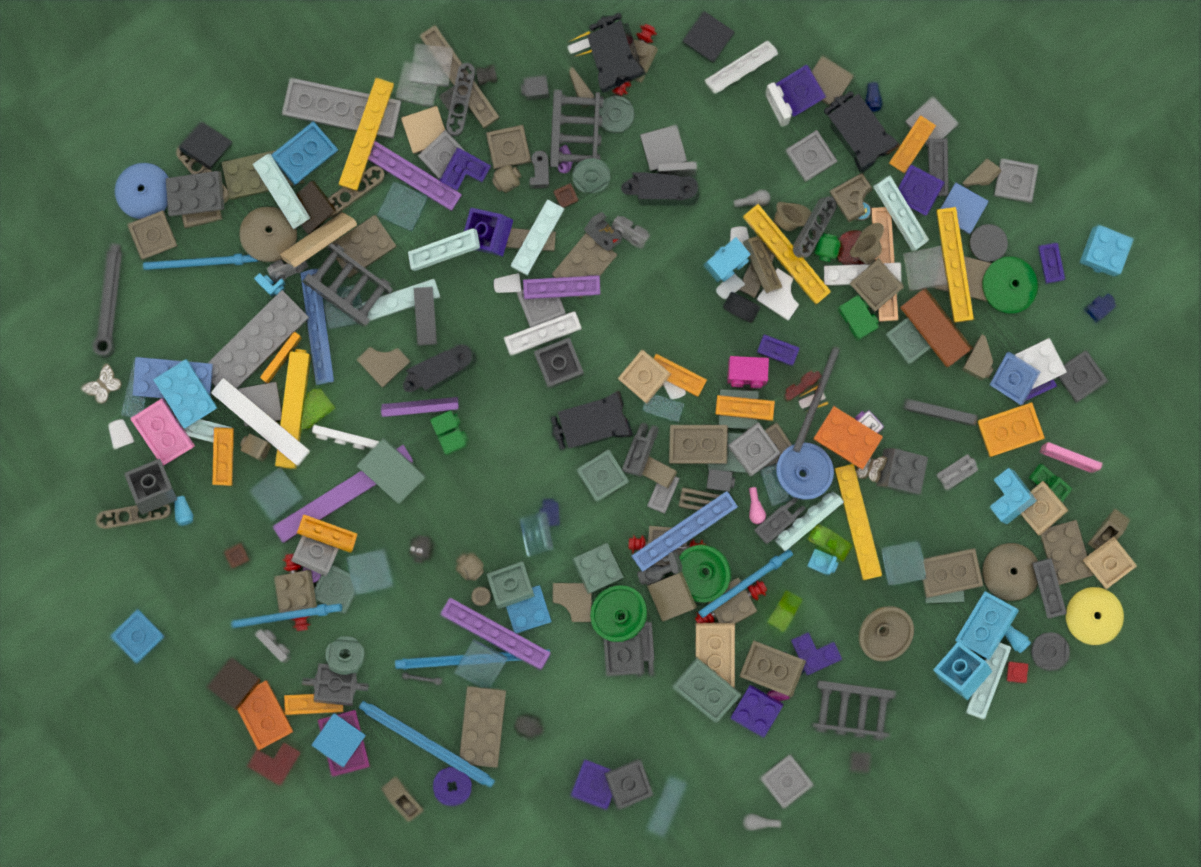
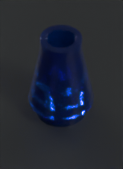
(873, 97)

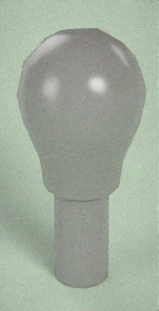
(759, 197)
(754, 822)

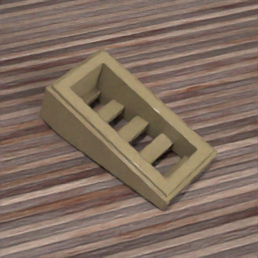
(580, 87)

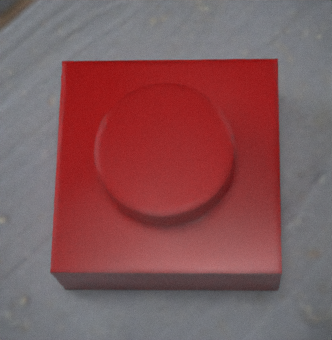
(1017, 672)

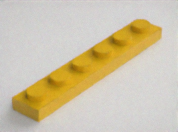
(366, 134)
(783, 251)
(954, 264)
(858, 522)

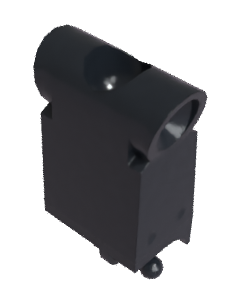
(614, 52)
(859, 130)
(662, 189)
(440, 369)
(591, 423)

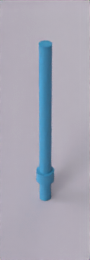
(237, 259)
(774, 563)
(321, 610)

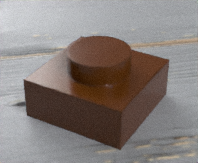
(566, 196)
(236, 555)

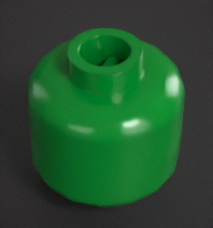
(827, 247)

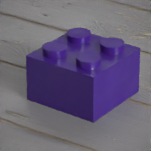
(492, 230)

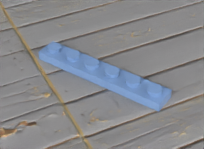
(317, 333)
(684, 531)

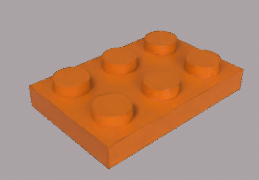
(848, 438)
(264, 716)

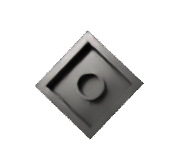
(558, 363)
(903, 471)
(150, 486)

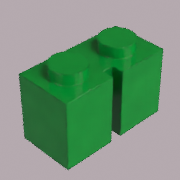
(858, 317)
(449, 433)

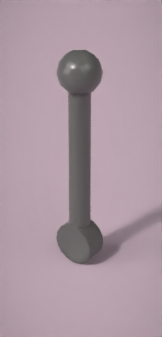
(437, 681)

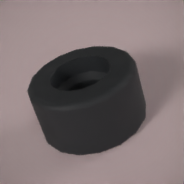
(741, 307)

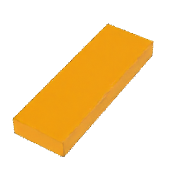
(912, 144)
(281, 357)
(682, 377)
(745, 408)
(223, 456)
(327, 533)
(305, 705)

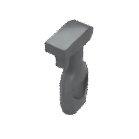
(655, 572)

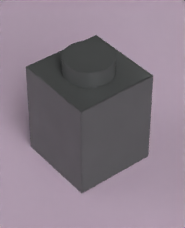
(535, 88)
(720, 481)

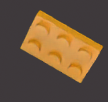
(1010, 429)

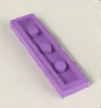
(561, 287)
(421, 406)

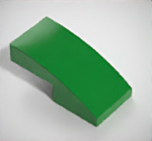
(1055, 483)

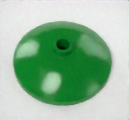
(999, 289)
(701, 585)
(613, 604)

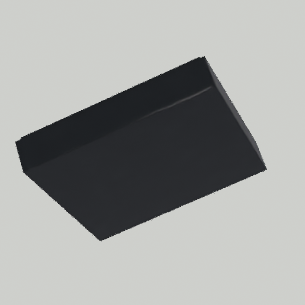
(708, 37)
(205, 145)

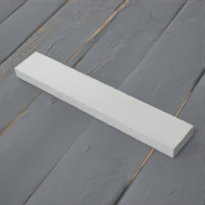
(260, 422)

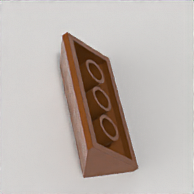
(936, 327)

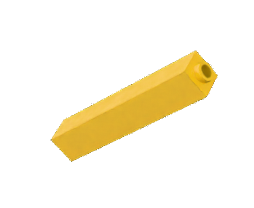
(294, 400)

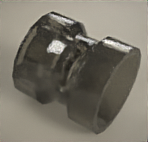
(486, 74)

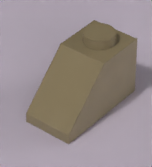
(979, 360)
(255, 447)
(1111, 527)
(402, 799)

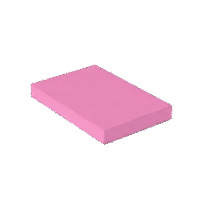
(162, 431)
(1070, 457)

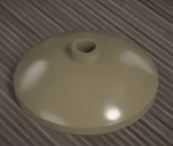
(264, 245)
(998, 576)
(889, 641)

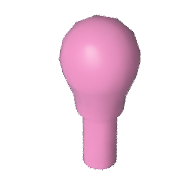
(757, 514)

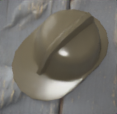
(791, 215)
(868, 244)

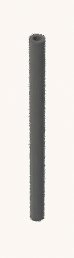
(816, 399)

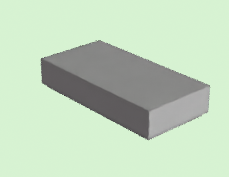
(661, 496)

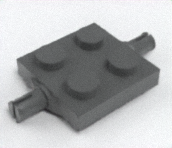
(334, 687)

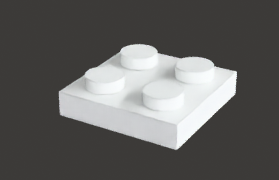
(781, 110)
(1045, 359)

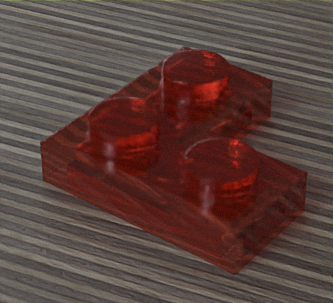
(806, 381)
(276, 768)

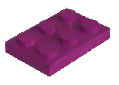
(359, 759)

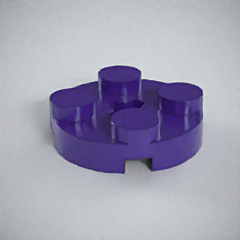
(441, 788)

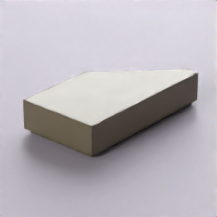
(983, 174)

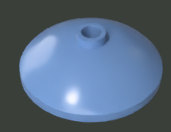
(151, 199)
(815, 465)

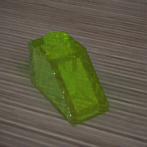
(315, 408)
(829, 542)
(784, 611)

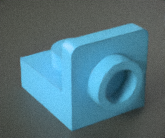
(266, 283)
(822, 562)

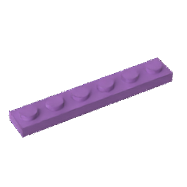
(414, 176)
(495, 634)

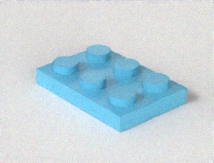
(185, 393)
(987, 625)

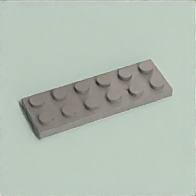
(335, 106)
(258, 340)

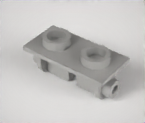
(636, 237)
(281, 271)
(957, 472)

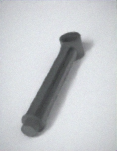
(109, 301)

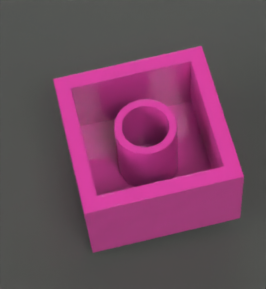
(747, 371)

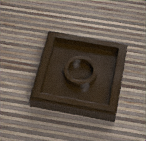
(316, 205)
(233, 683)

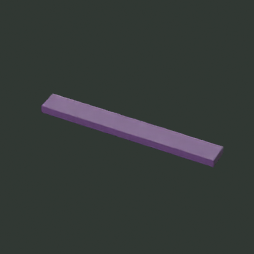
(329, 501)

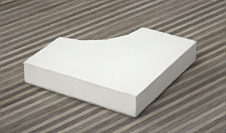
(781, 300)

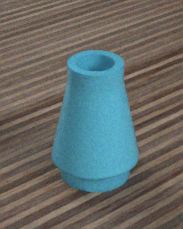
(183, 513)
(1017, 639)

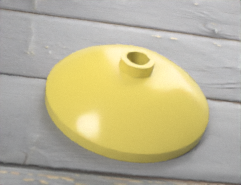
(1081, 617)

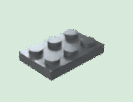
(195, 193)

